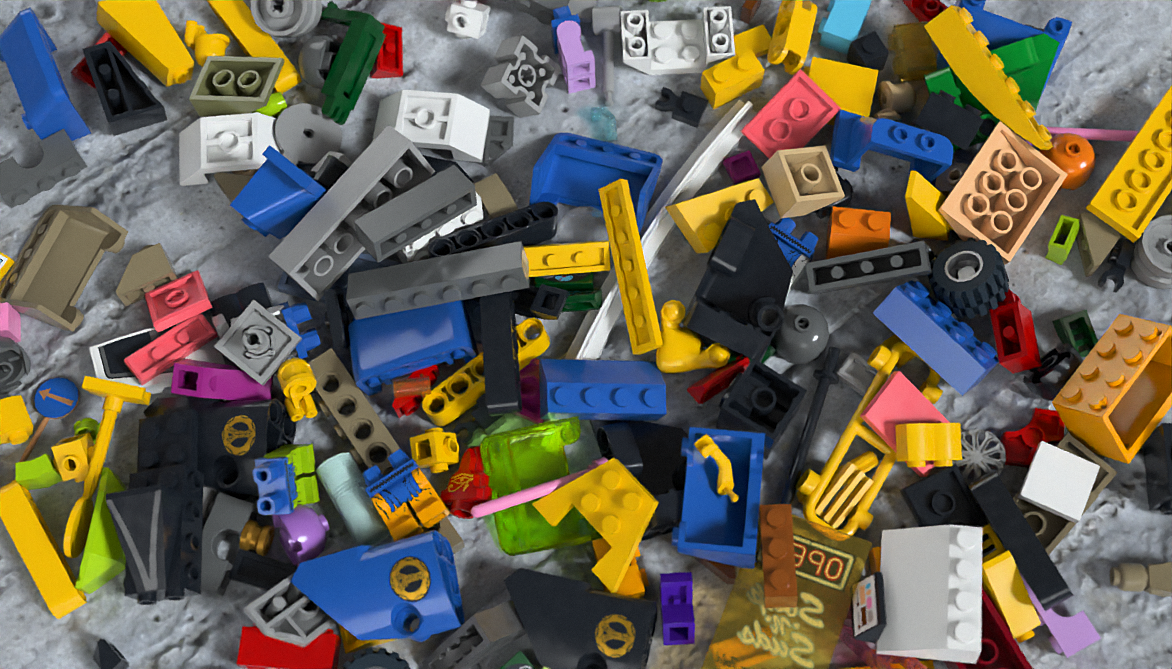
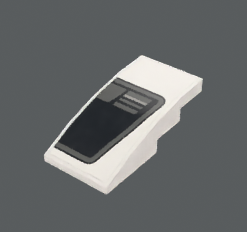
(110, 356)

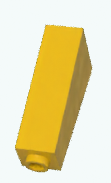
(148, 36)

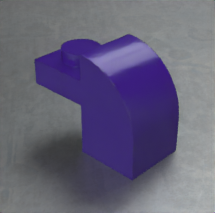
(677, 608)

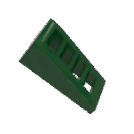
(1084, 327)

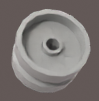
(286, 17)
(1153, 254)

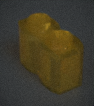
(912, 51)

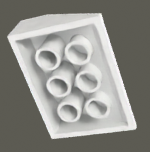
(932, 592)

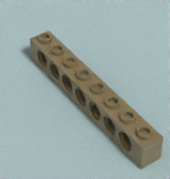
(329, 369)

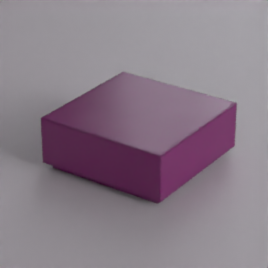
(741, 167)

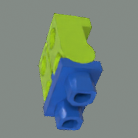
(281, 482)

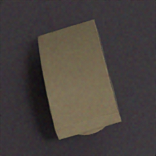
(495, 197)

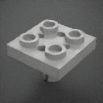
(257, 320)

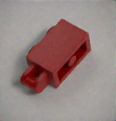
(1015, 335)

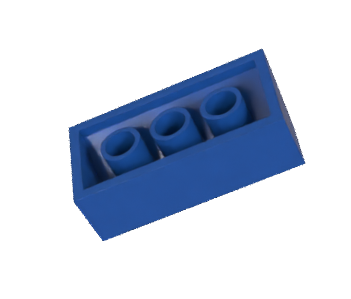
(601, 390)

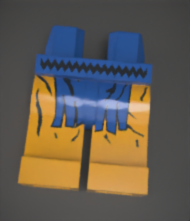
(397, 489)

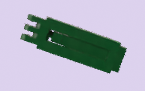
(352, 61)

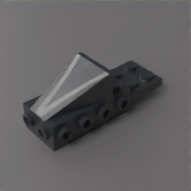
(162, 511)

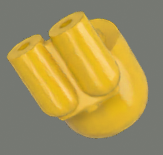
(204, 43)
(297, 383)

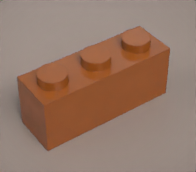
(778, 556)

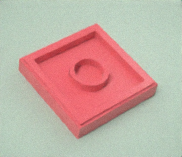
(177, 301)

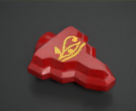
(467, 485)

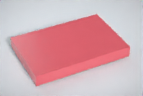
(791, 116)
(900, 404)

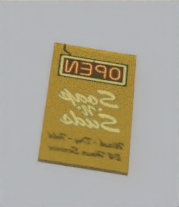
(799, 636)

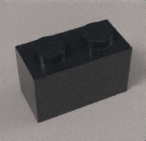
(950, 120)

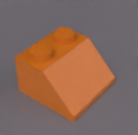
(856, 231)

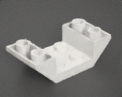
(677, 44)
(436, 121)
(224, 145)

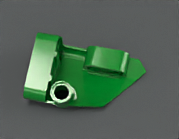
(1024, 61)

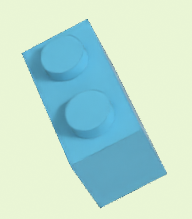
(843, 23)

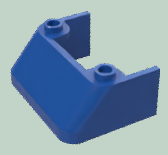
(37, 80)

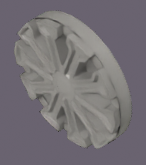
(977, 456)

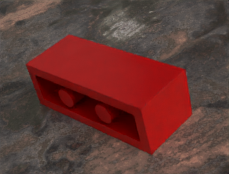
(266, 652)

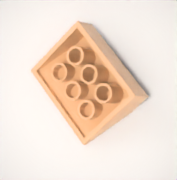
(1002, 192)

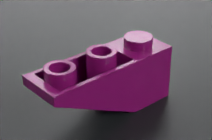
(217, 381)

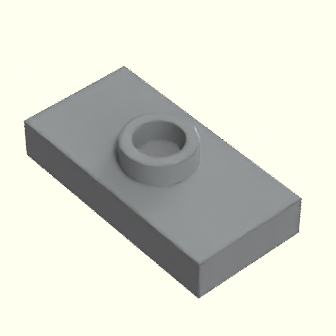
(857, 373)

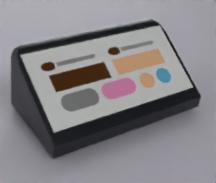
(868, 609)

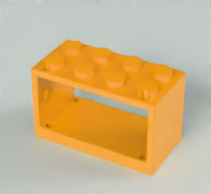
(1120, 388)

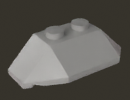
(289, 613)

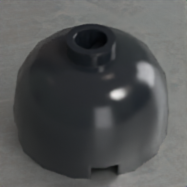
(1054, 372)

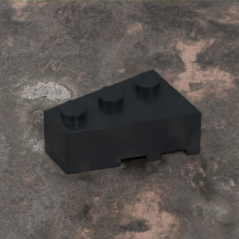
(121, 92)

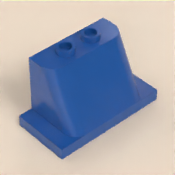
(855, 135)
(277, 196)

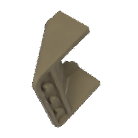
(60, 263)

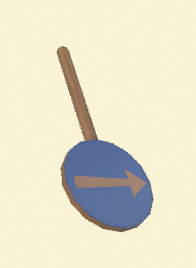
(53, 401)

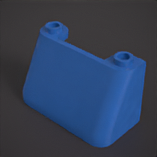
(408, 342)
(711, 522)

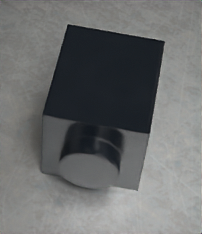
(868, 52)

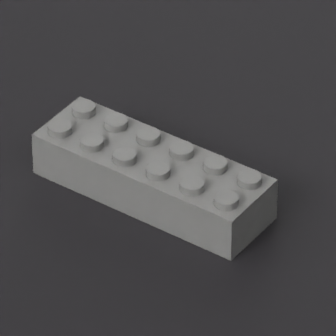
(326, 238)

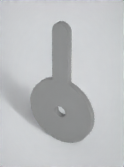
(297, 147)

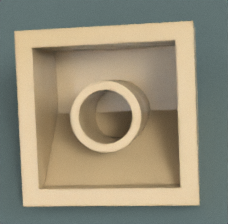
(802, 180)

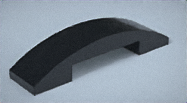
(539, 302)

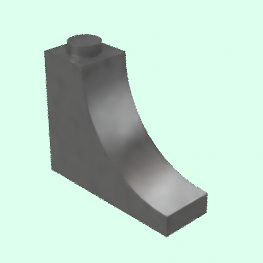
(478, 638)

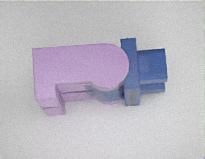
(576, 65)

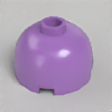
(302, 533)

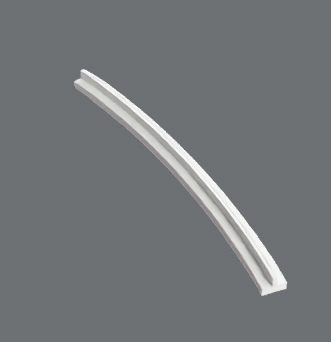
(659, 224)

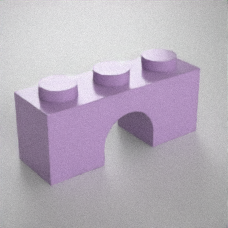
(1069, 633)

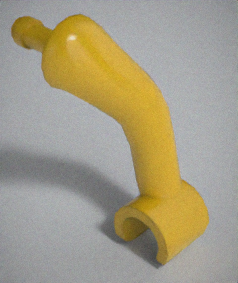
(725, 477)

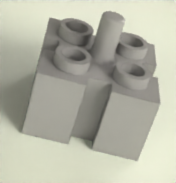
(521, 76)

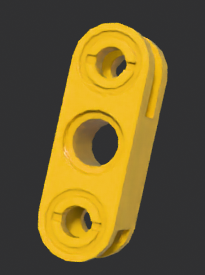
(792, 34)

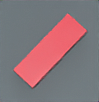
(170, 348)

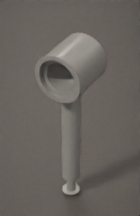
(607, 23)

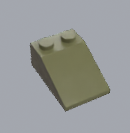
(234, 84)

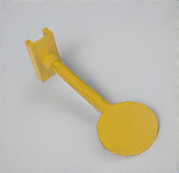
(81, 514)

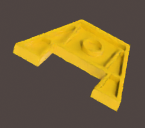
(614, 506)

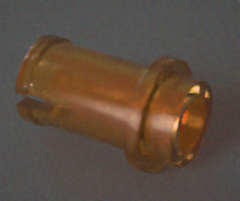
(412, 386)

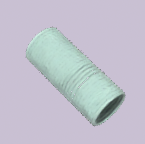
(356, 508)

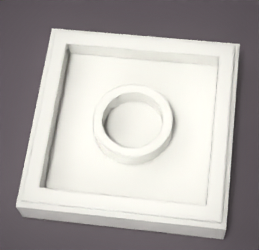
(1059, 482)

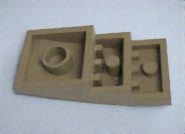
(1053, 528)

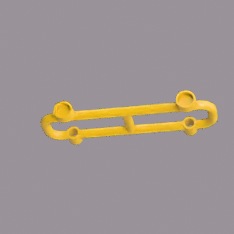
(814, 485)

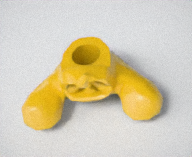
(683, 347)

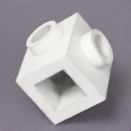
(467, 18)

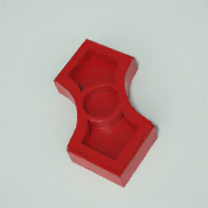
(1022, 444)

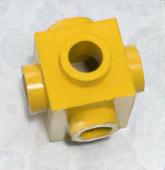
(435, 450)
(73, 456)

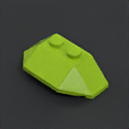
(102, 553)

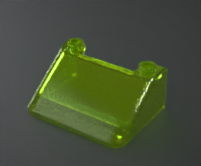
(523, 460)

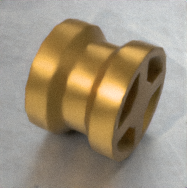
(256, 537)

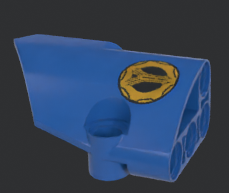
(387, 588)

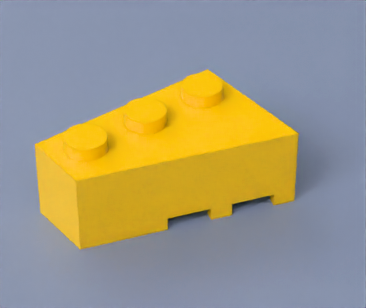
(706, 215)

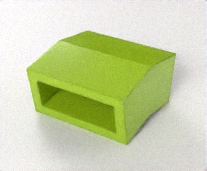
(1069, 227)
(37, 473)

